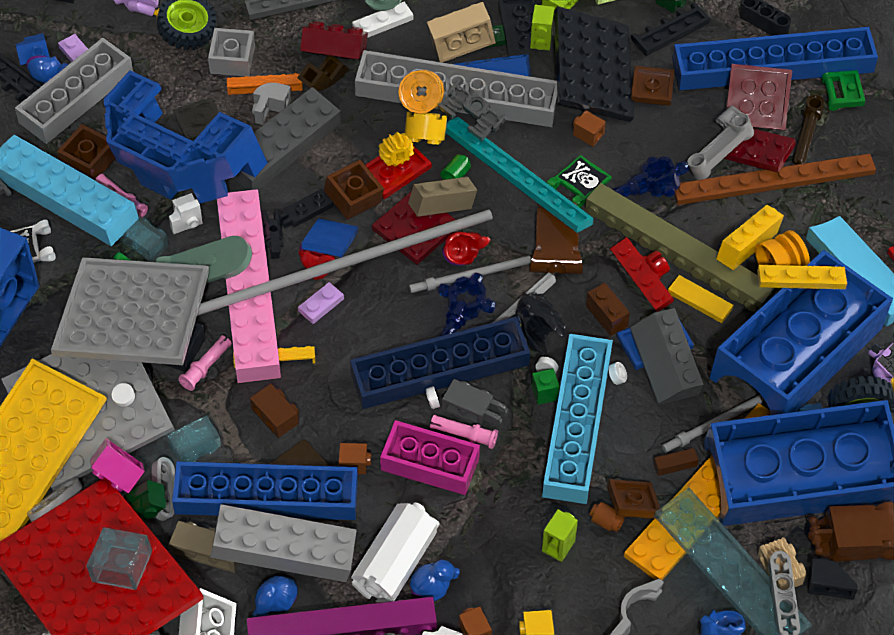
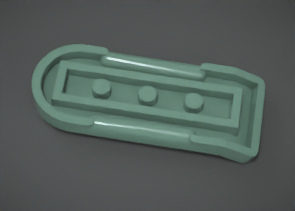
(223, 257)

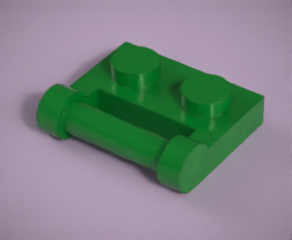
(849, 86)

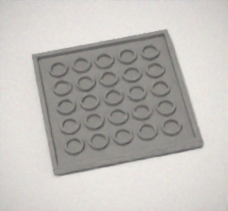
(131, 311)
(124, 426)

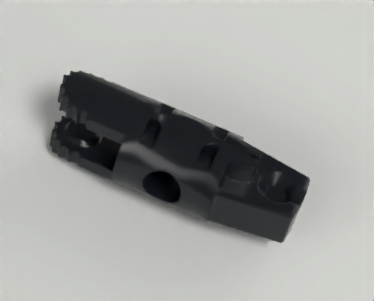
(272, 233)

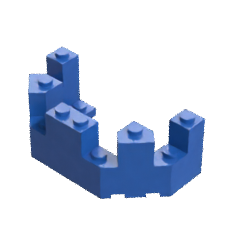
(168, 160)

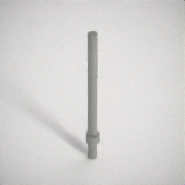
(431, 283)
(684, 437)

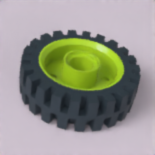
(186, 22)
(861, 391)

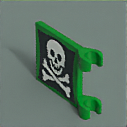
(580, 178)

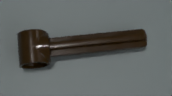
(811, 116)

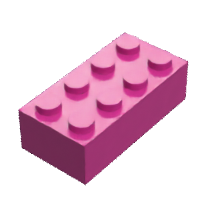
(430, 457)

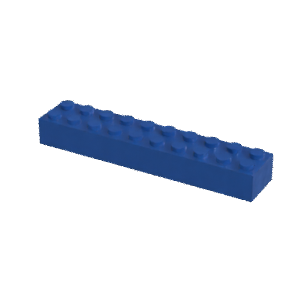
(805, 54)

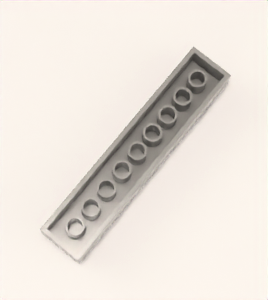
(513, 95)

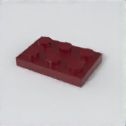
(763, 151)

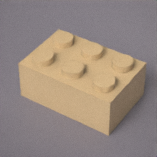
(461, 32)

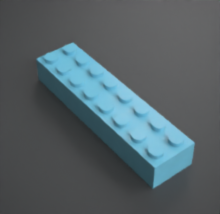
(65, 191)
(577, 419)

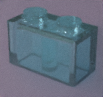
(145, 239)
(194, 440)

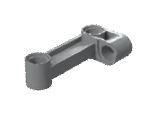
(737, 129)

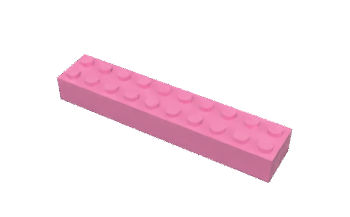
(253, 318)

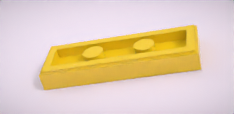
(700, 299)

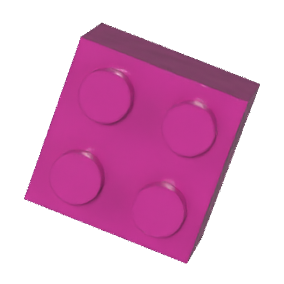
(116, 466)

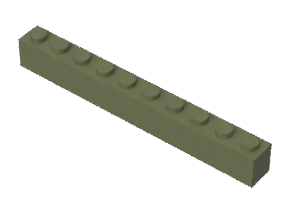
(676, 247)

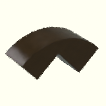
(325, 76)

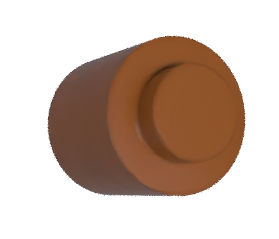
(606, 517)

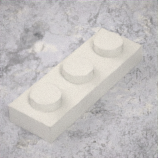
(384, 20)

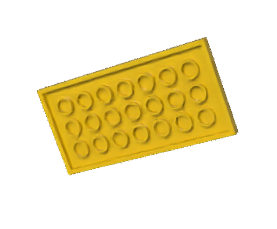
(38, 433)

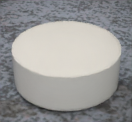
(546, 363)
(617, 373)
(123, 394)
(432, 397)

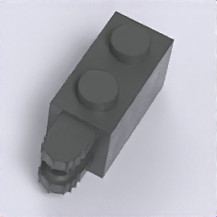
(472, 404)

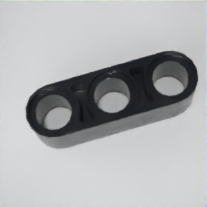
(765, 17)

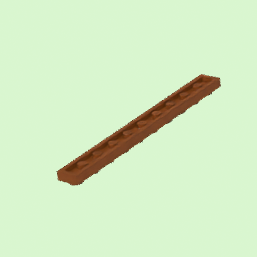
(769, 180)

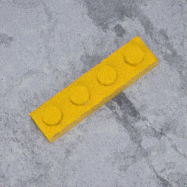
(802, 277)

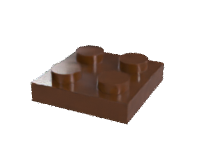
(652, 85)
(633, 498)

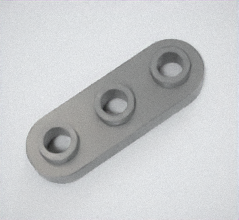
(164, 473)
(56, 498)

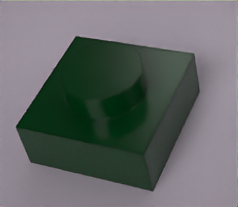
(498, 35)

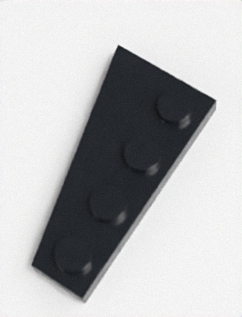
(517, 24)

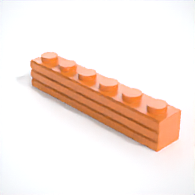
(248, 85)

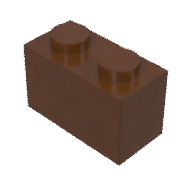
(607, 309)
(274, 410)

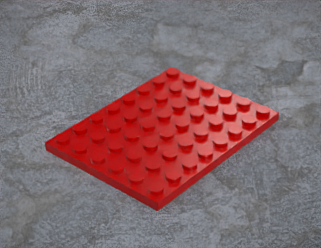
(51, 575)

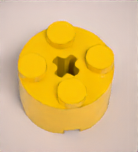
(425, 126)

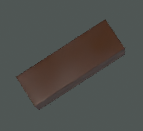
(675, 462)

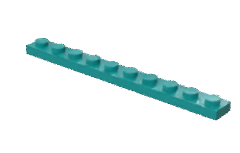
(520, 176)

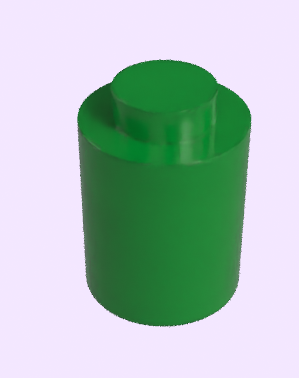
(456, 167)

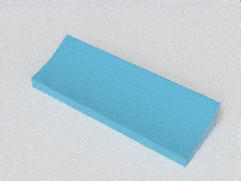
(845, 245)

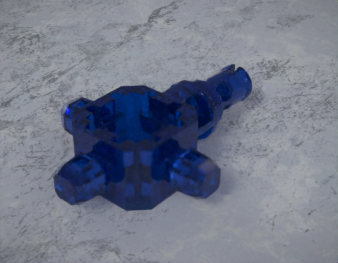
(657, 187)
(459, 311)

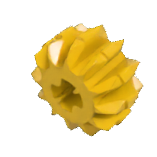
(396, 149)

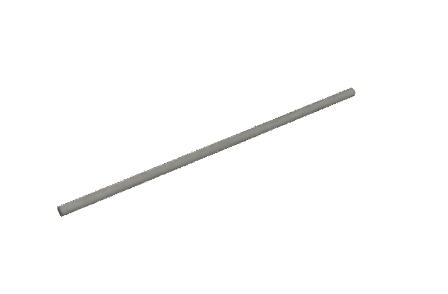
(343, 262)

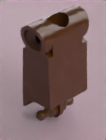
(555, 246)
(854, 532)

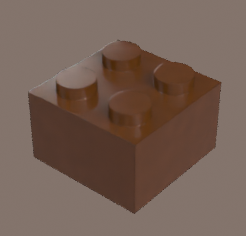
(86, 152)
(353, 189)

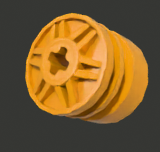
(410, 90)
(783, 250)

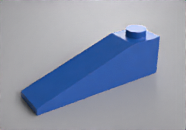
(511, 64)

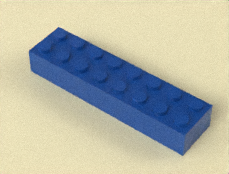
(266, 488)

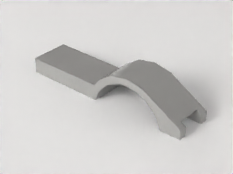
(647, 591)

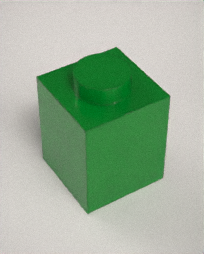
(545, 386)

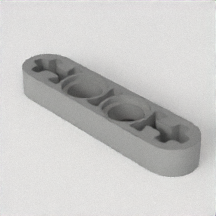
(783, 595)

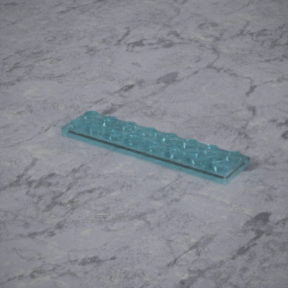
(724, 562)

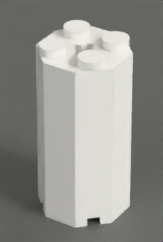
(395, 552)

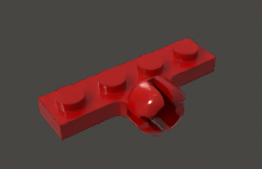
(645, 272)

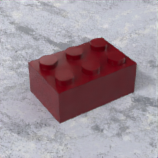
(333, 40)

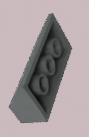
(667, 357)

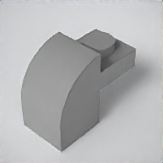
(270, 97)

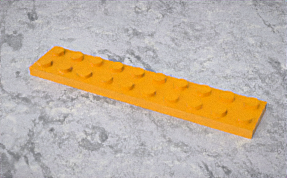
(655, 548)

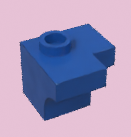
(30, 47)

